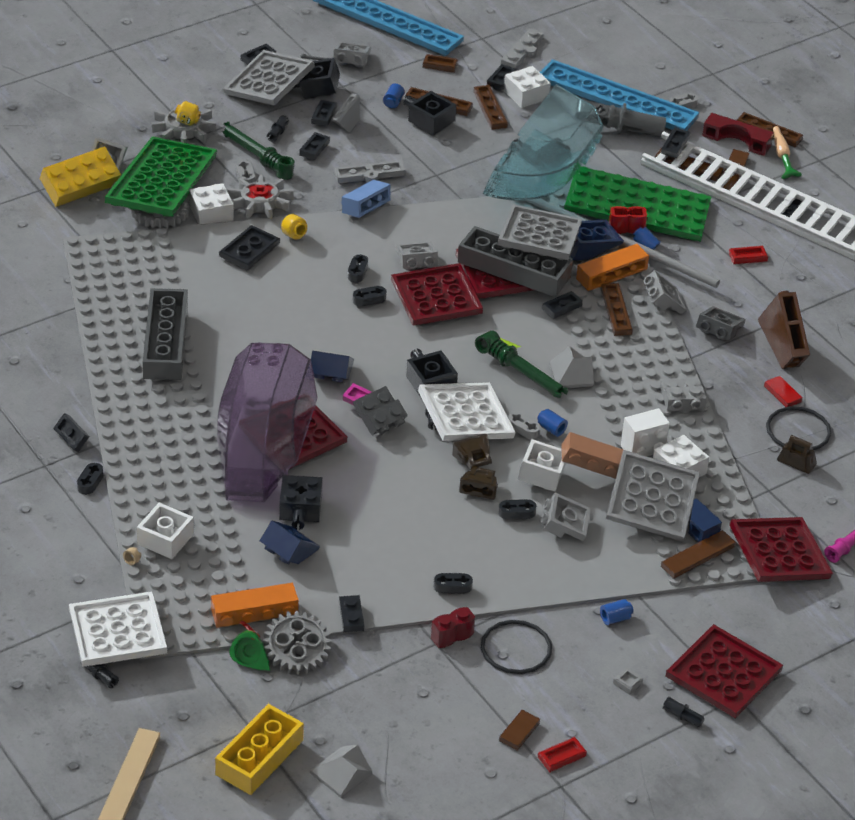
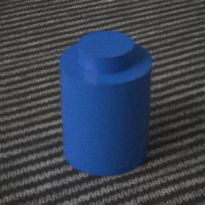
(393, 95)
(646, 238)
(552, 422)
(616, 611)

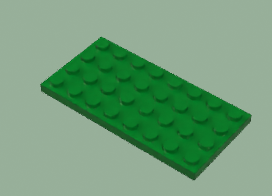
(161, 176)
(667, 208)

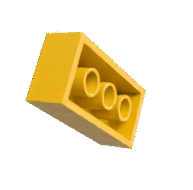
(79, 176)
(259, 749)

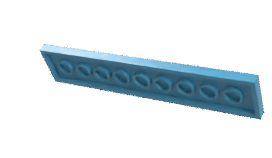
(398, 23)
(613, 93)

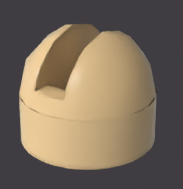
(128, 558)

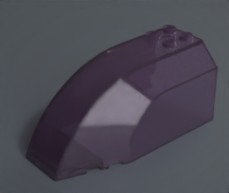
(263, 418)

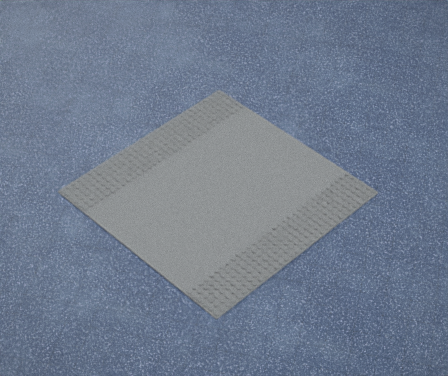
(391, 497)

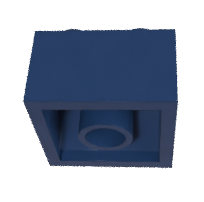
(331, 365)
(288, 543)

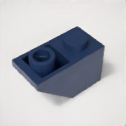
(703, 522)

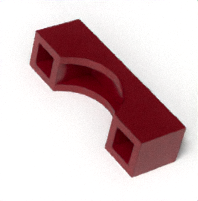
(720, 127)

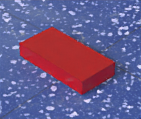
(748, 254)
(783, 391)
(562, 754)

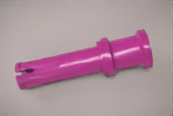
(840, 547)

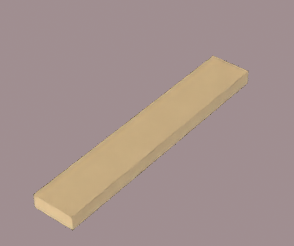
(130, 775)

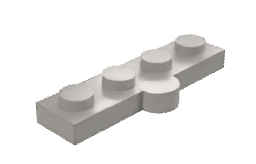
(523, 48)
(369, 172)

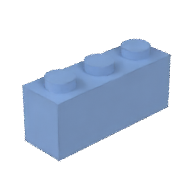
(366, 198)

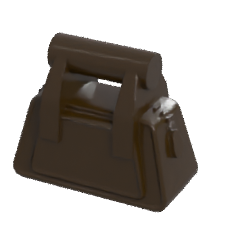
(473, 451)
(798, 454)
(479, 483)

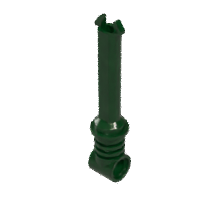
(268, 156)
(508, 356)

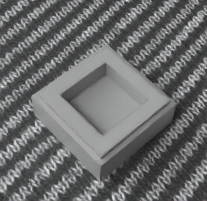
(628, 680)

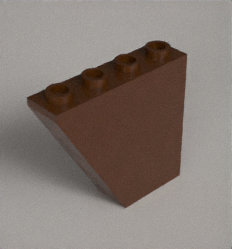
(785, 330)

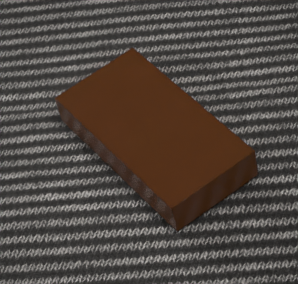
(440, 63)
(519, 730)

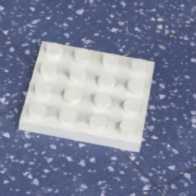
(466, 411)
(117, 629)

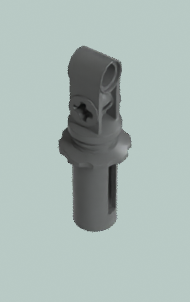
(629, 120)

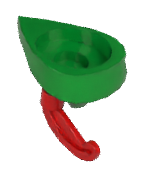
(249, 649)

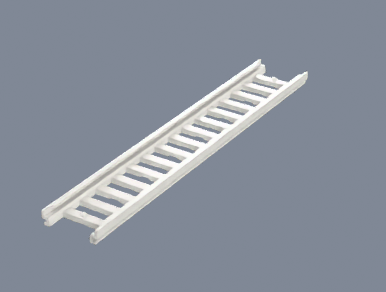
(745, 203)

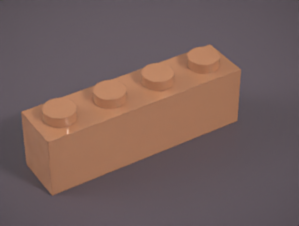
(591, 455)

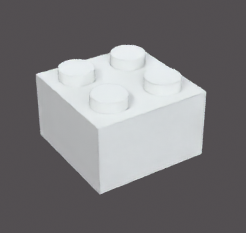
(526, 86)
(211, 204)
(644, 432)
(683, 454)
(542, 465)
(165, 530)

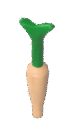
(783, 153)

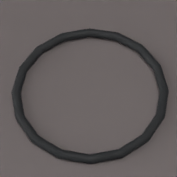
(802, 409)
(515, 670)

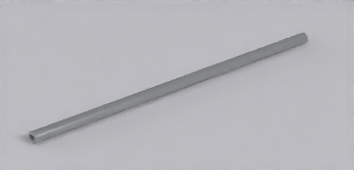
(670, 262)

